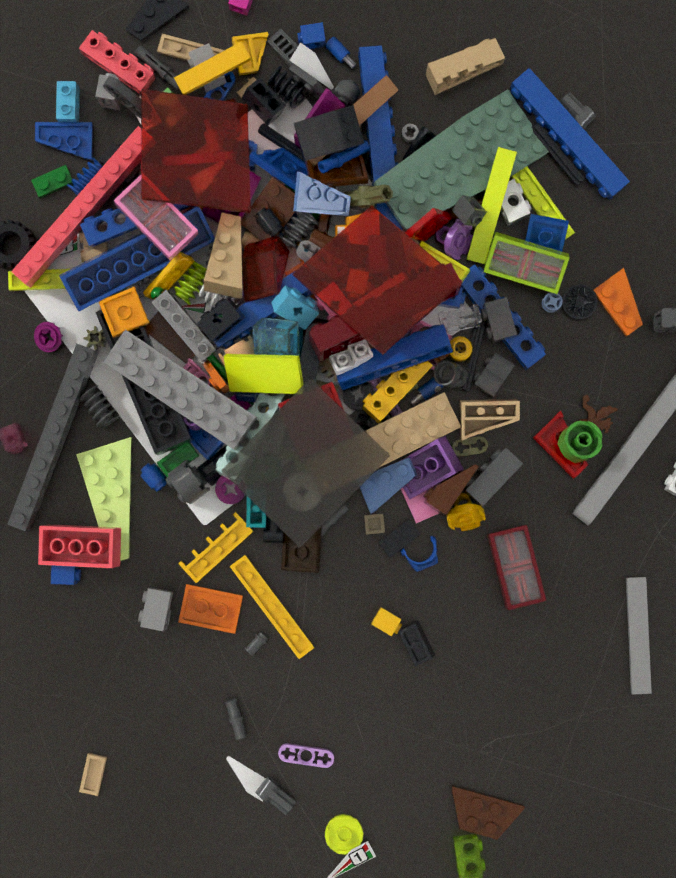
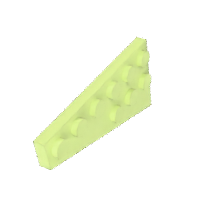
(109, 486)

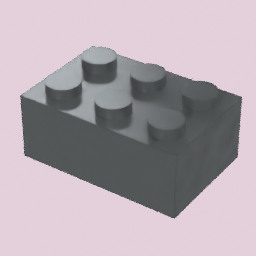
(492, 476)

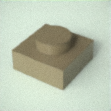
(374, 524)

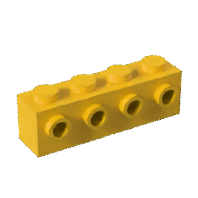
(393, 390)

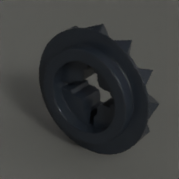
(349, 398)

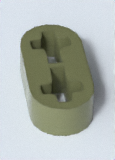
(470, 441)

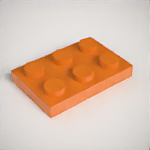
(210, 608)

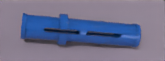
(338, 159)

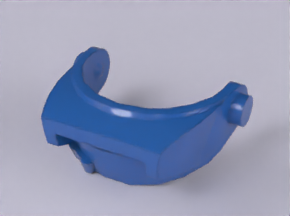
(432, 560)

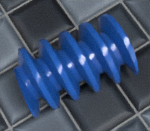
(84, 179)

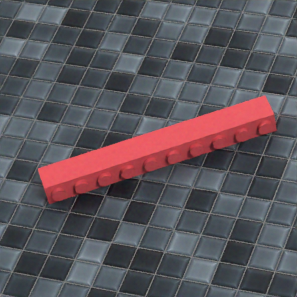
(83, 206)

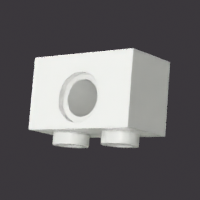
(514, 213)

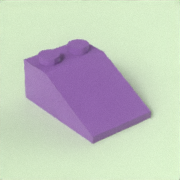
(432, 465)

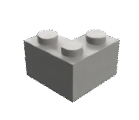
(156, 609)

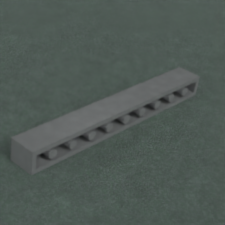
(53, 438)

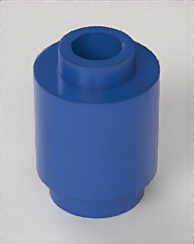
(153, 477)

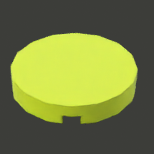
(343, 833)

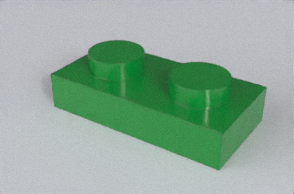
(52, 181)

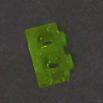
(464, 857)

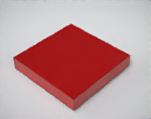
(429, 224)

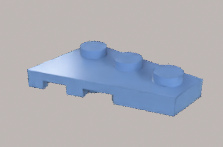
(316, 197)
(386, 483)

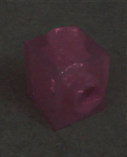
(12, 438)

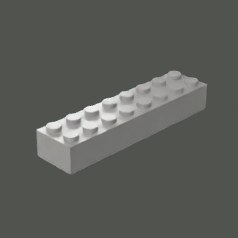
(180, 390)

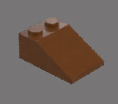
(445, 494)

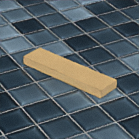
(179, 47)

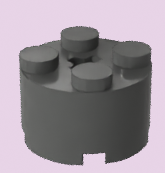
(187, 482)

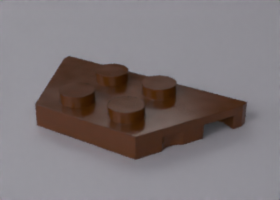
(484, 813)

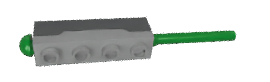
(187, 328)

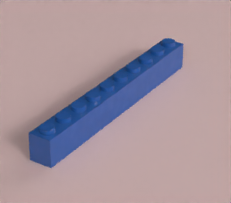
(378, 125)

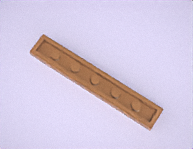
(370, 103)

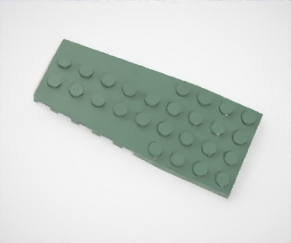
(461, 159)

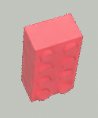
(79, 546)

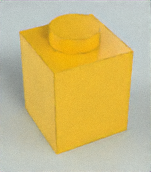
(387, 622)

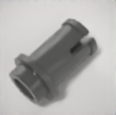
(255, 645)

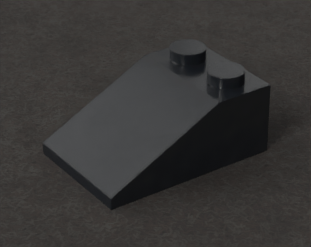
(328, 133)

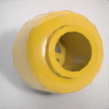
(460, 342)

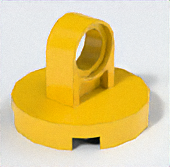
(466, 515)

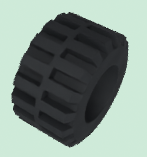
(27, 238)

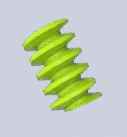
(191, 282)

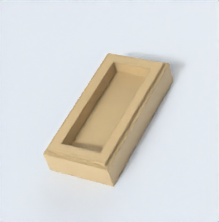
(93, 774)

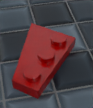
(548, 439)

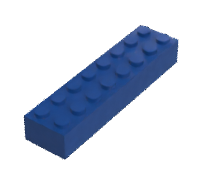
(127, 264)

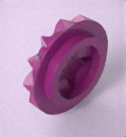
(42, 340)
(221, 489)

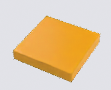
(124, 312)

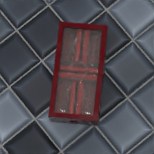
(516, 567)

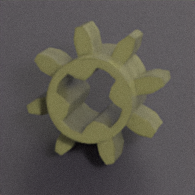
(91, 340)

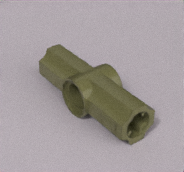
(369, 196)

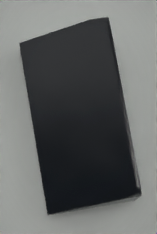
(208, 468)

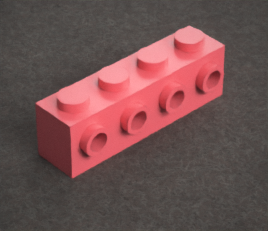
(115, 61)

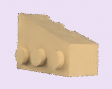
(485, 415)

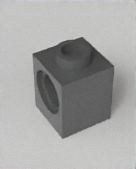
(469, 211)

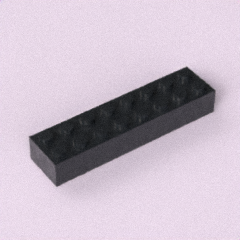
(161, 423)

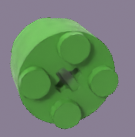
(588, 448)

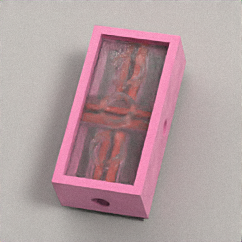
(156, 220)

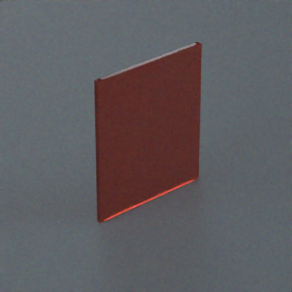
(194, 151)
(377, 279)

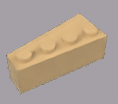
(464, 65)
(225, 262)

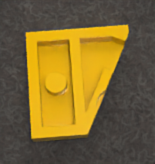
(255, 47)

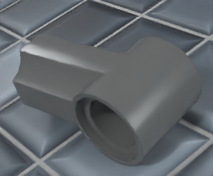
(582, 114)
(271, 792)

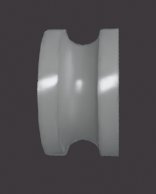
(404, 131)

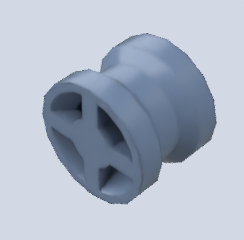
(555, 300)

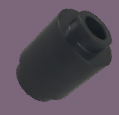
(269, 221)

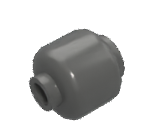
(347, 92)

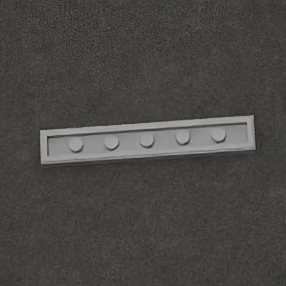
(638, 635)

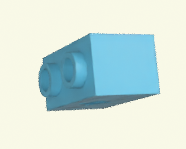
(67, 101)
(295, 306)

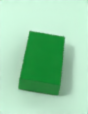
(176, 457)

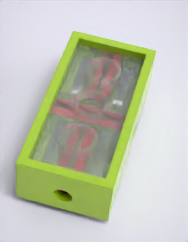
(526, 262)

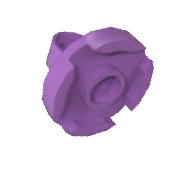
(457, 239)

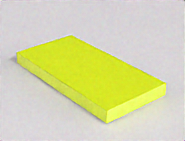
(263, 373)

